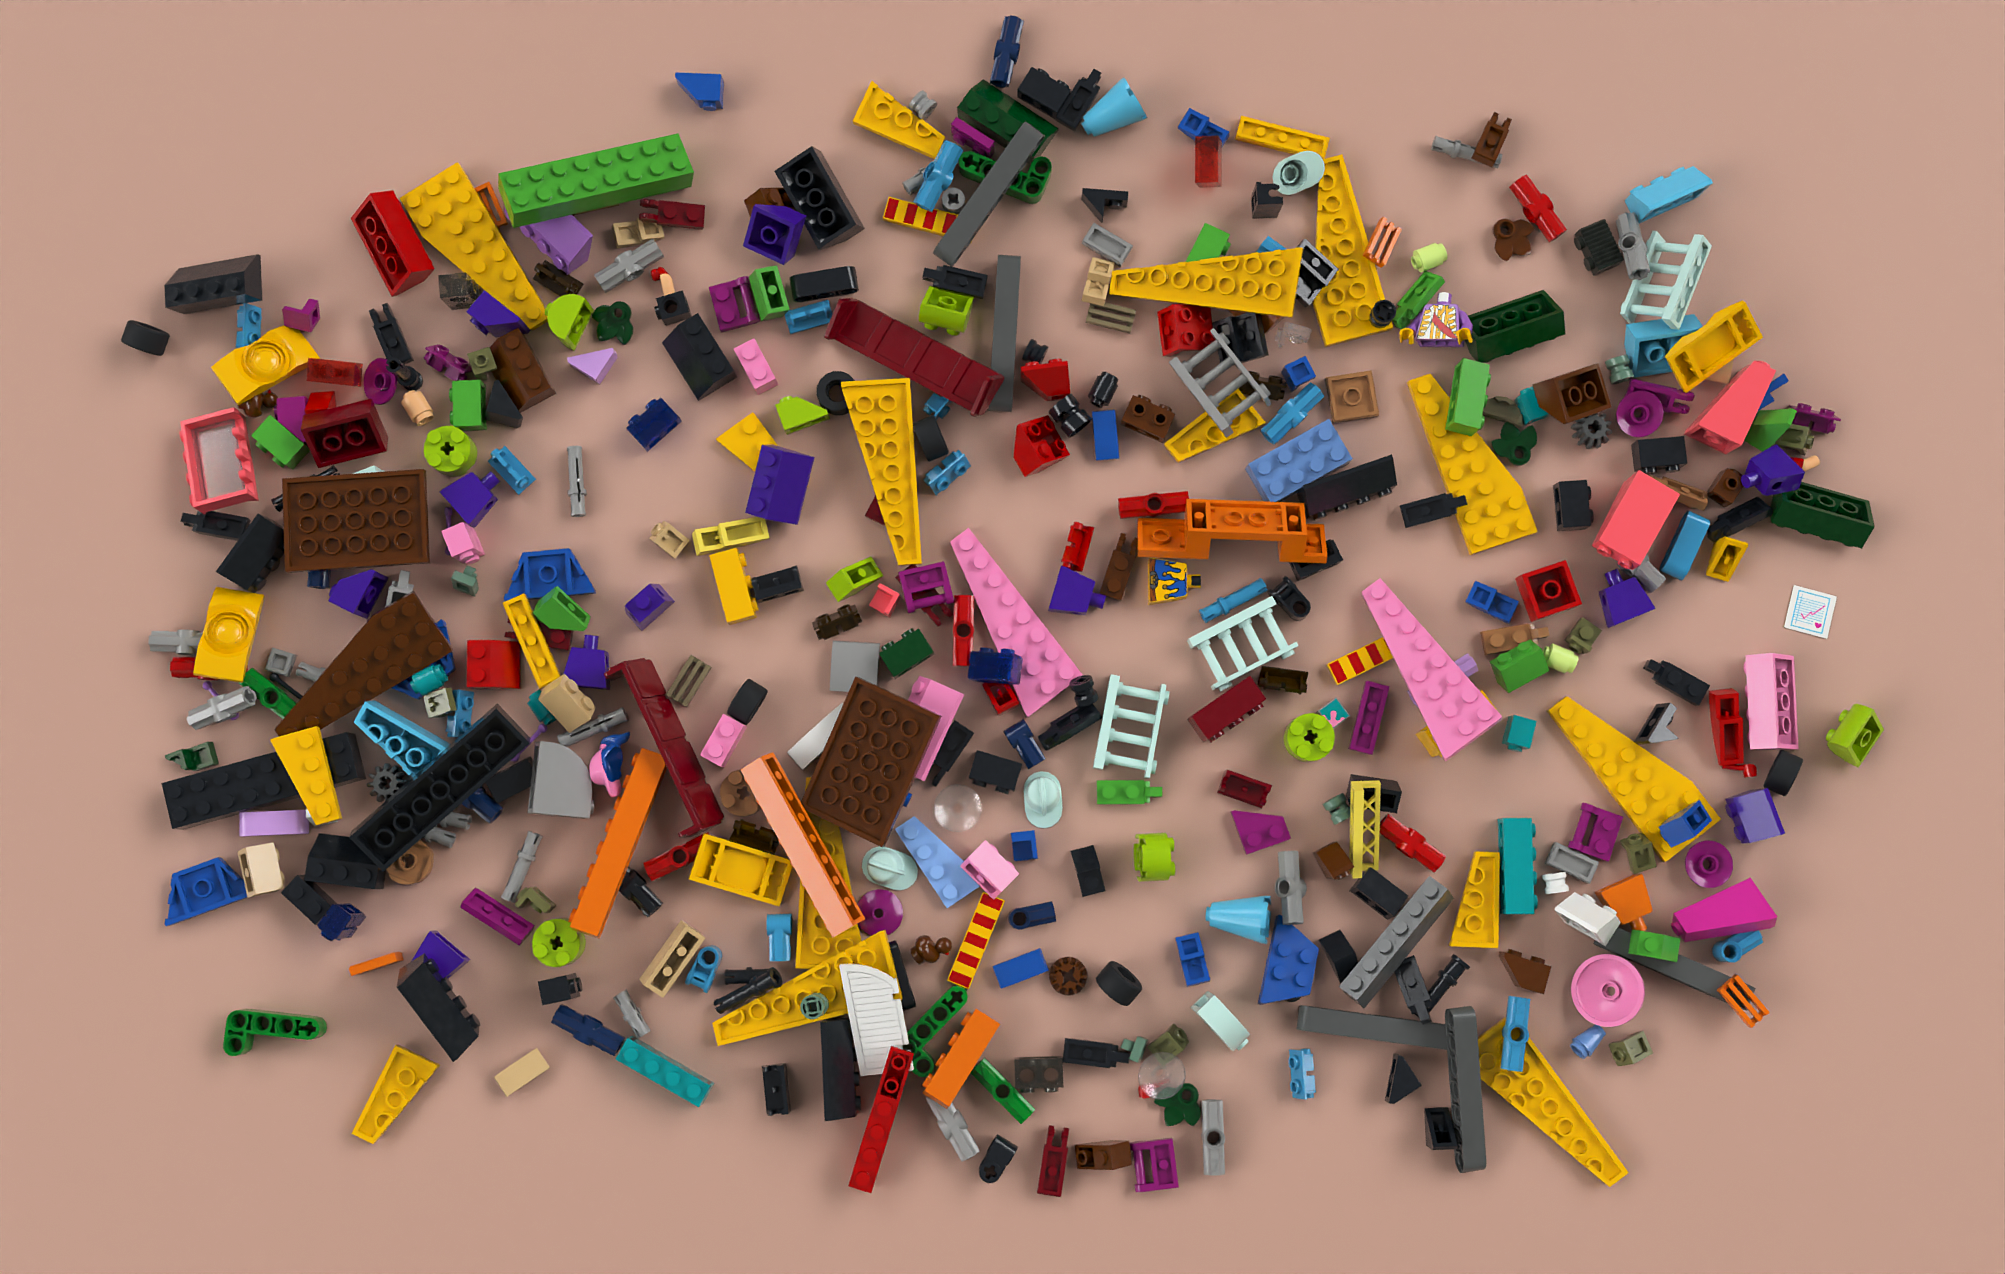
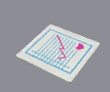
(1810, 611)

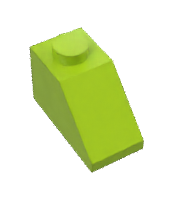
(799, 414)
(854, 579)

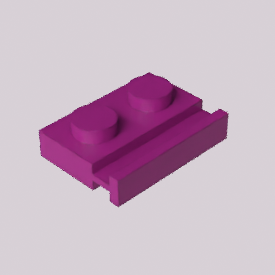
(967, 135)

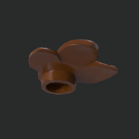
(1516, 239)

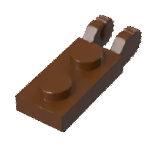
(1491, 141)
(1118, 570)

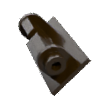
(556, 279)
(1272, 383)
(827, 623)
(1278, 678)
(747, 834)

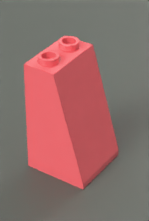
(1732, 411)
(1634, 520)

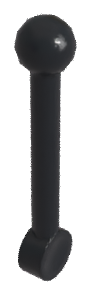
(275, 677)

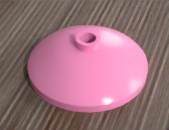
(1591, 989)

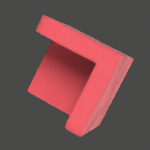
(885, 600)

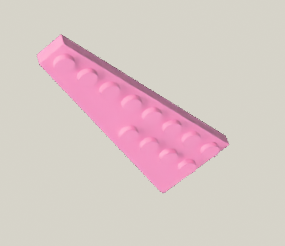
(1015, 626)
(1443, 693)

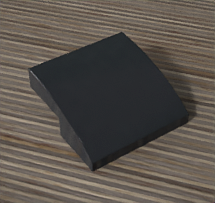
(1314, 274)
(1245, 336)

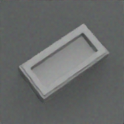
(1107, 244)
(1572, 862)

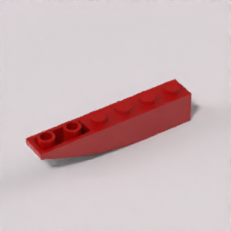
(881, 1119)

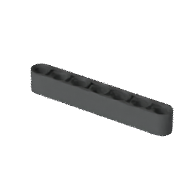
(988, 194)
(1005, 329)
(1684, 970)
(1371, 1027)
(1465, 1088)

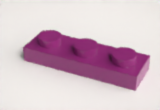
(1368, 717)
(497, 916)

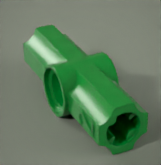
(264, 688)
(1014, 1101)

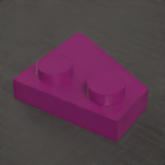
(1259, 830)

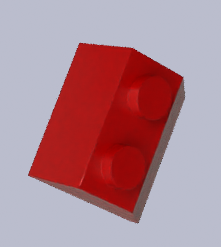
(493, 664)

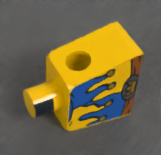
(1169, 581)

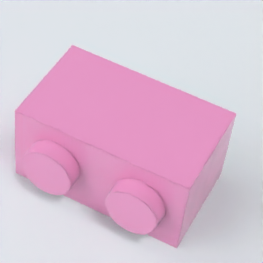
(756, 366)
(463, 543)
(723, 741)
(989, 869)

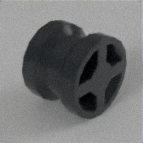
(1035, 352)

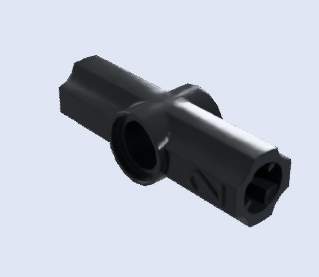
(635, 888)

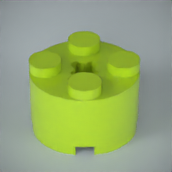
(441, 441)
(1314, 725)
(1153, 857)
(546, 949)

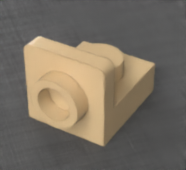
(668, 538)

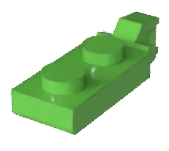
(1417, 298)
(1126, 792)

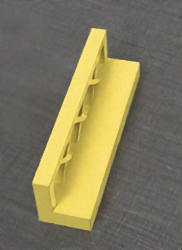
(1357, 808)

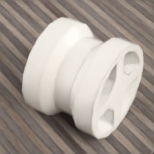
(1555, 882)

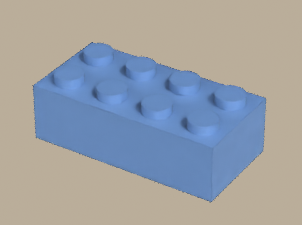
(1298, 462)

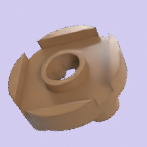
(731, 798)
(418, 871)

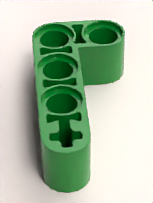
(1024, 180)
(935, 1025)
(276, 1027)

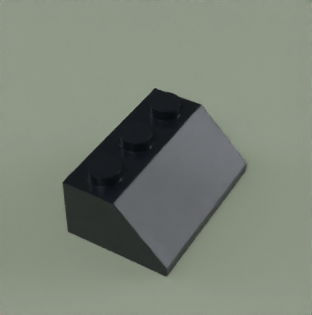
(698, 357)
(254, 554)
(342, 862)

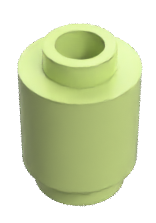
(1429, 257)
(1560, 658)

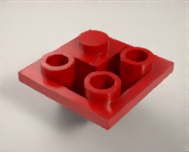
(1047, 379)
(1038, 446)

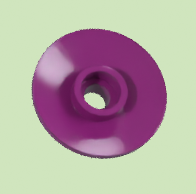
(379, 382)
(1650, 417)
(1719, 861)
(891, 909)

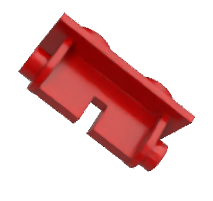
(1076, 554)

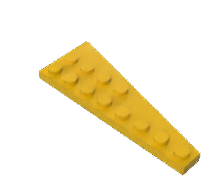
(1242, 283)
(885, 434)
(813, 939)
(781, 1006)
(1547, 1104)

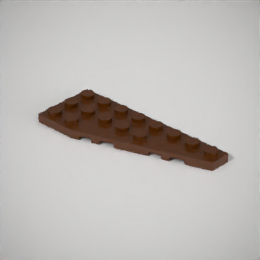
(379, 656)

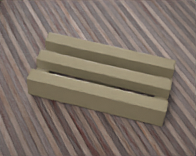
(1127, 329)
(681, 675)

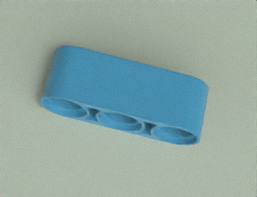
(1684, 545)

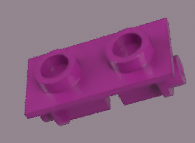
(439, 357)
(1821, 420)

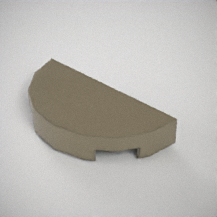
(1503, 410)

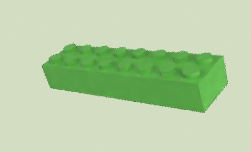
(595, 180)

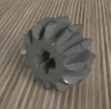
(1592, 439)
(379, 781)

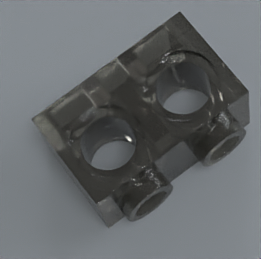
(458, 290)
(1038, 1066)

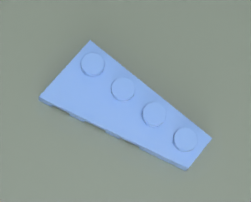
(937, 862)

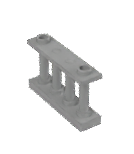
(1211, 402)

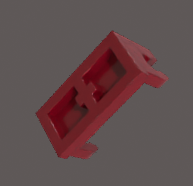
(1244, 788)

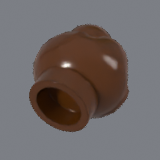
(253, 406)
(927, 951)

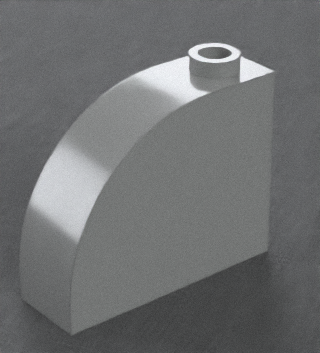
(559, 783)

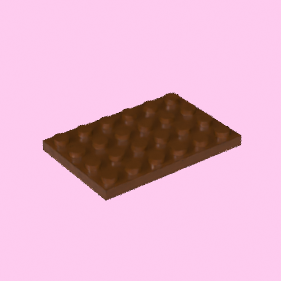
(355, 520)
(870, 761)

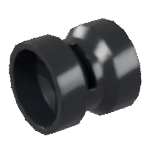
(1385, 310)
(1084, 691)

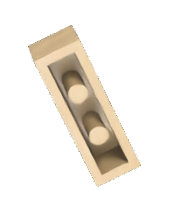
(672, 958)

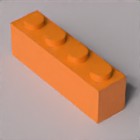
(961, 1058)

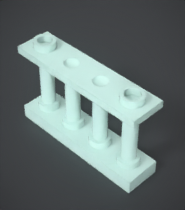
(1683, 289)
(1244, 621)
(1109, 734)

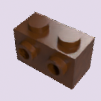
(1148, 418)

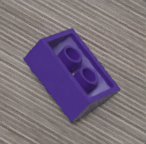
(779, 484)

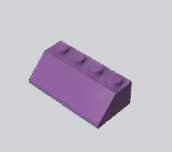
(562, 240)

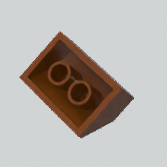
(520, 370)
(1573, 394)

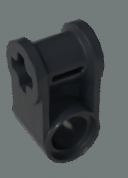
(1289, 598)
(999, 1155)

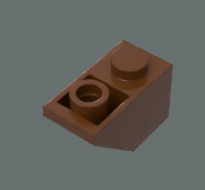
(768, 196)
(1333, 861)
(1526, 973)
(1103, 1155)

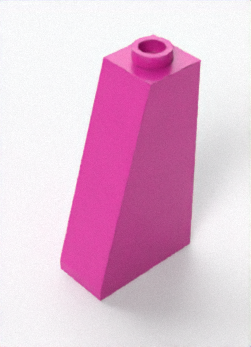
(1725, 913)

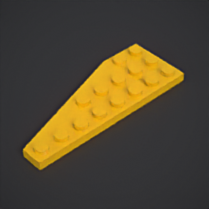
(462, 229)
(1341, 237)
(1470, 468)
(1633, 776)

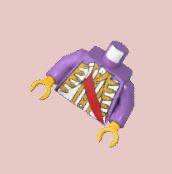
(1439, 325)

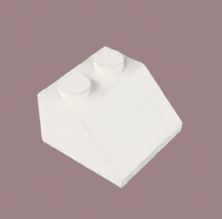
(1588, 917)

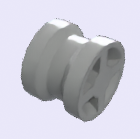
(922, 105)
(953, 205)

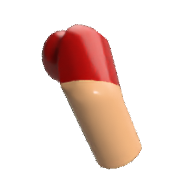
(666, 280)
(1808, 463)

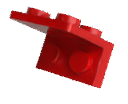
(1184, 328)

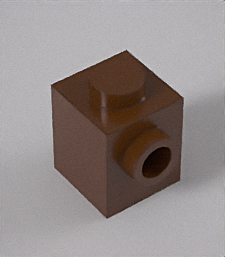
(1726, 487)

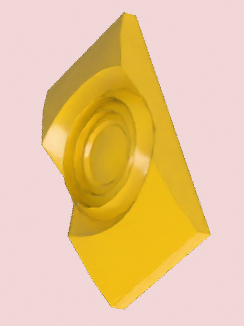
(1713, 345)
(264, 363)
(228, 634)
(741, 869)

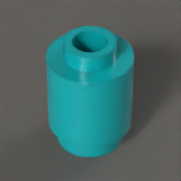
(428, 679)
(539, 709)

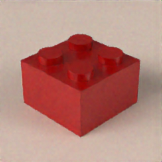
(1548, 591)

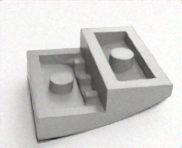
(853, 660)

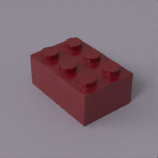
(344, 433)
(1227, 710)

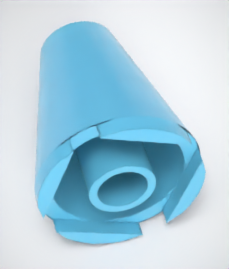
(1114, 110)
(1242, 917)

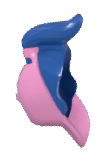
(607, 762)

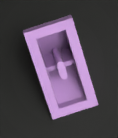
(594, 364)

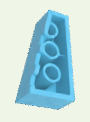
(399, 737)

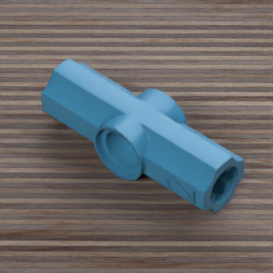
(938, 175)
(1292, 413)
(1514, 1050)

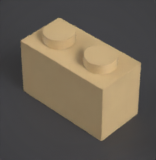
(567, 703)
(261, 869)

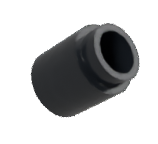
(1103, 389)

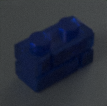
(653, 423)
(995, 667)
(340, 921)

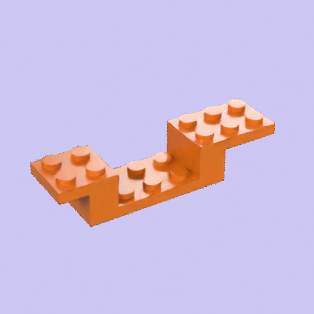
(1235, 521)

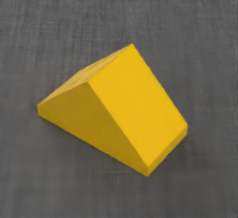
(1725, 558)

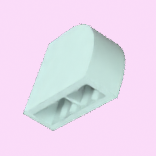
(1221, 1021)

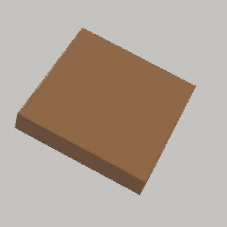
(1352, 397)

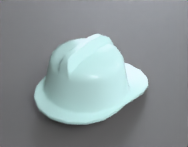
(1298, 172)
(1043, 799)
(889, 868)

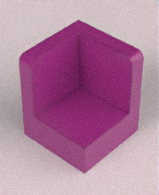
(302, 319)

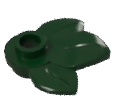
(612, 325)
(1514, 440)
(1179, 1109)

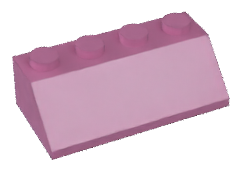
(941, 701)
(1771, 702)

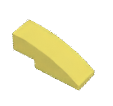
(729, 535)

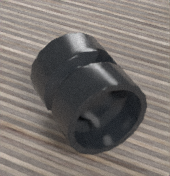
(1070, 415)

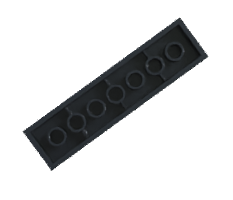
(252, 784)
(440, 787)

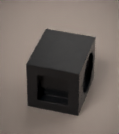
(682, 312)

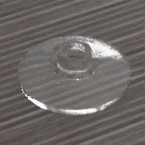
(957, 795)
(1169, 1082)

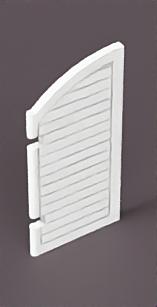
(874, 1015)

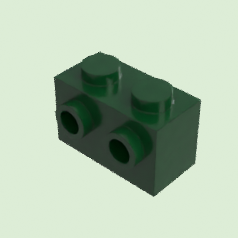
(906, 653)

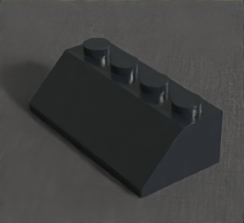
(819, 197)
(215, 285)
(1348, 487)
(438, 1005)
(839, 1070)

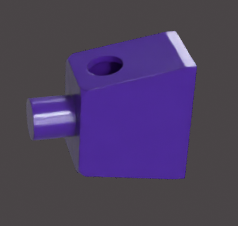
(1772, 472)
(472, 496)
(1074, 593)
(1623, 599)
(648, 605)
(588, 665)
(443, 952)

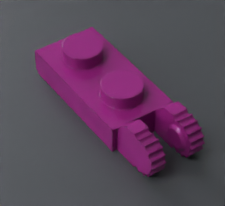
(1664, 393)

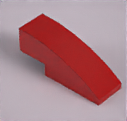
(1726, 726)

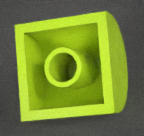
(945, 310)
(569, 318)
(1855, 734)

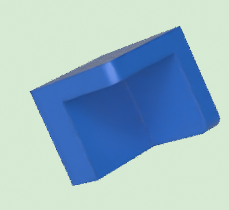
(1298, 373)
(1024, 845)

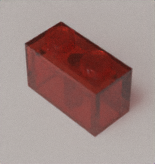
(1208, 161)
(334, 372)

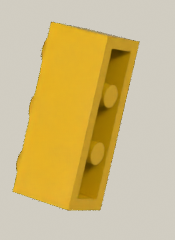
(734, 586)

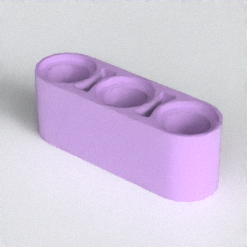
(273, 823)

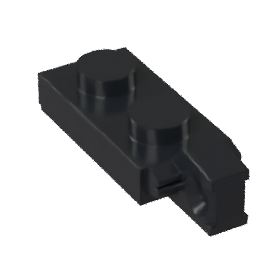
(1079, 101)
(957, 280)
(1431, 509)
(1739, 518)
(217, 524)
(1677, 681)
(1069, 725)
(1414, 988)
(1093, 1053)

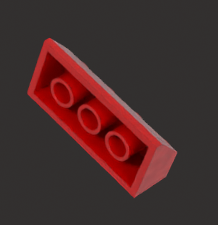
(392, 242)

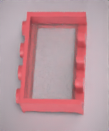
(218, 460)

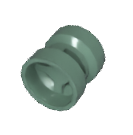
(1619, 370)
(1341, 813)
(817, 1002)

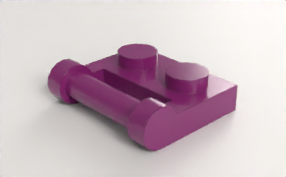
(726, 304)
(924, 579)
(1602, 834)
(1162, 1164)

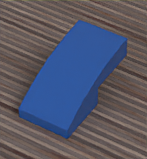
(1197, 124)
(1776, 383)
(1105, 435)
(1491, 602)
(1192, 959)
(1020, 968)

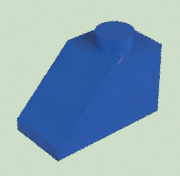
(703, 89)
(1685, 824)

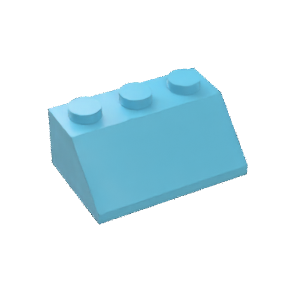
(1667, 193)
(1651, 340)

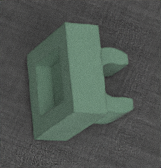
(466, 581)
(1136, 1048)

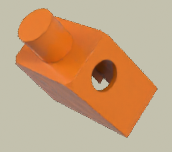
(1628, 899)

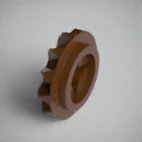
(1079, 973)

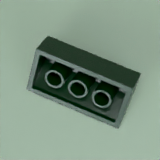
(1001, 116)
(1515, 326)
(1824, 514)

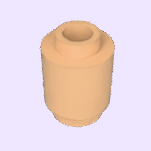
(417, 407)

